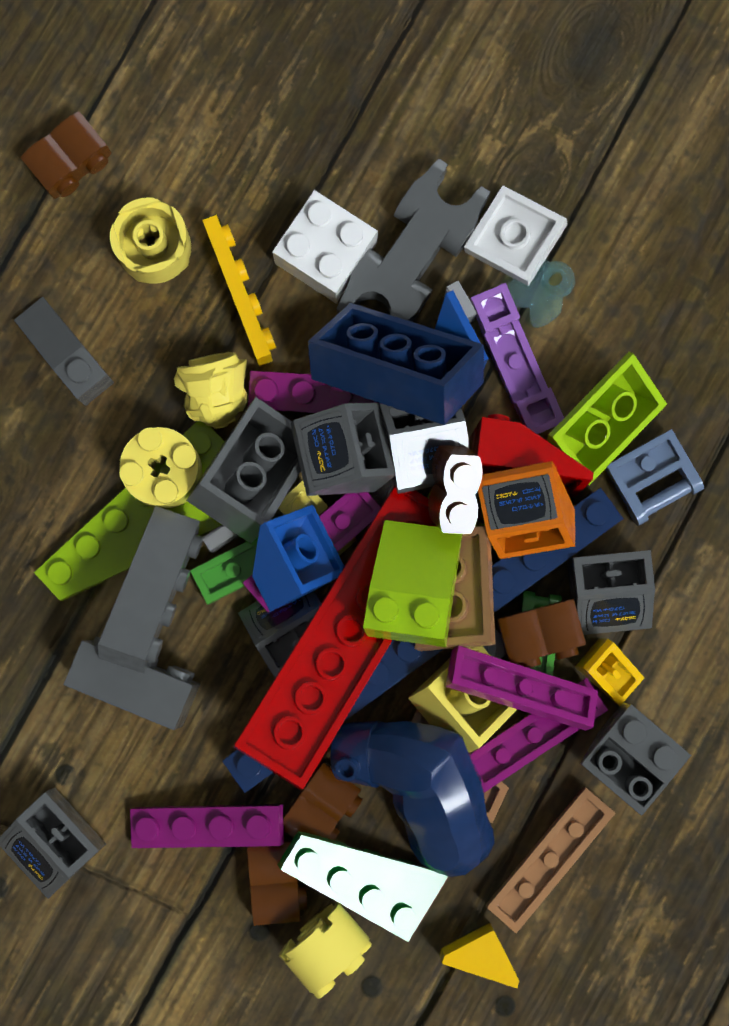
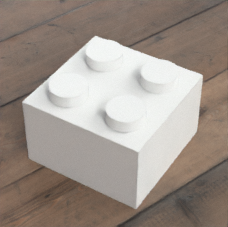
(324, 246)

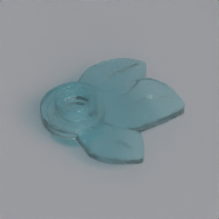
(541, 297)

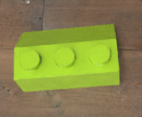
(609, 416)

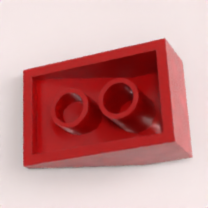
(513, 445)

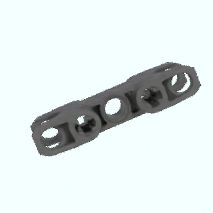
(429, 228)

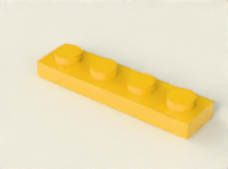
(235, 275)

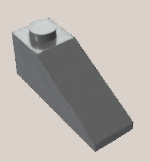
(63, 351)

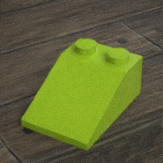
(413, 584)

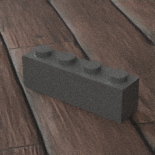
(149, 589)

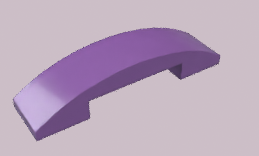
(515, 360)

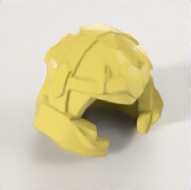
(213, 388)

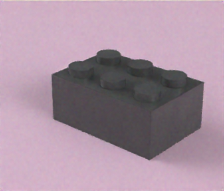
(249, 472)
(155, 695)

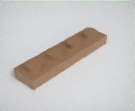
(550, 859)

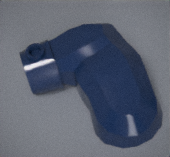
(431, 786)

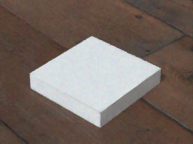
(515, 235)

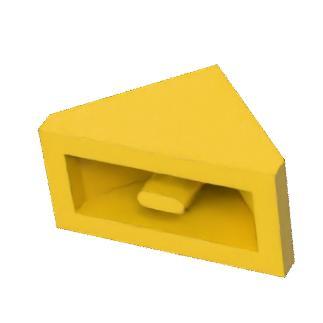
(610, 670)
(480, 955)

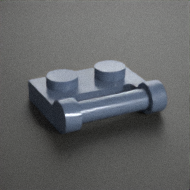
(649, 465)

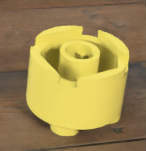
(130, 236)
(155, 447)
(325, 949)

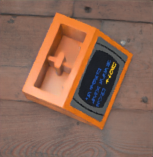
(527, 510)

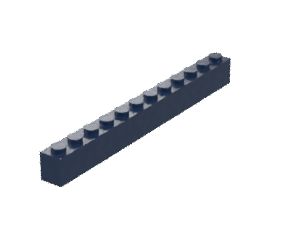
(510, 578)

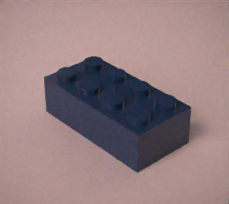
(397, 362)

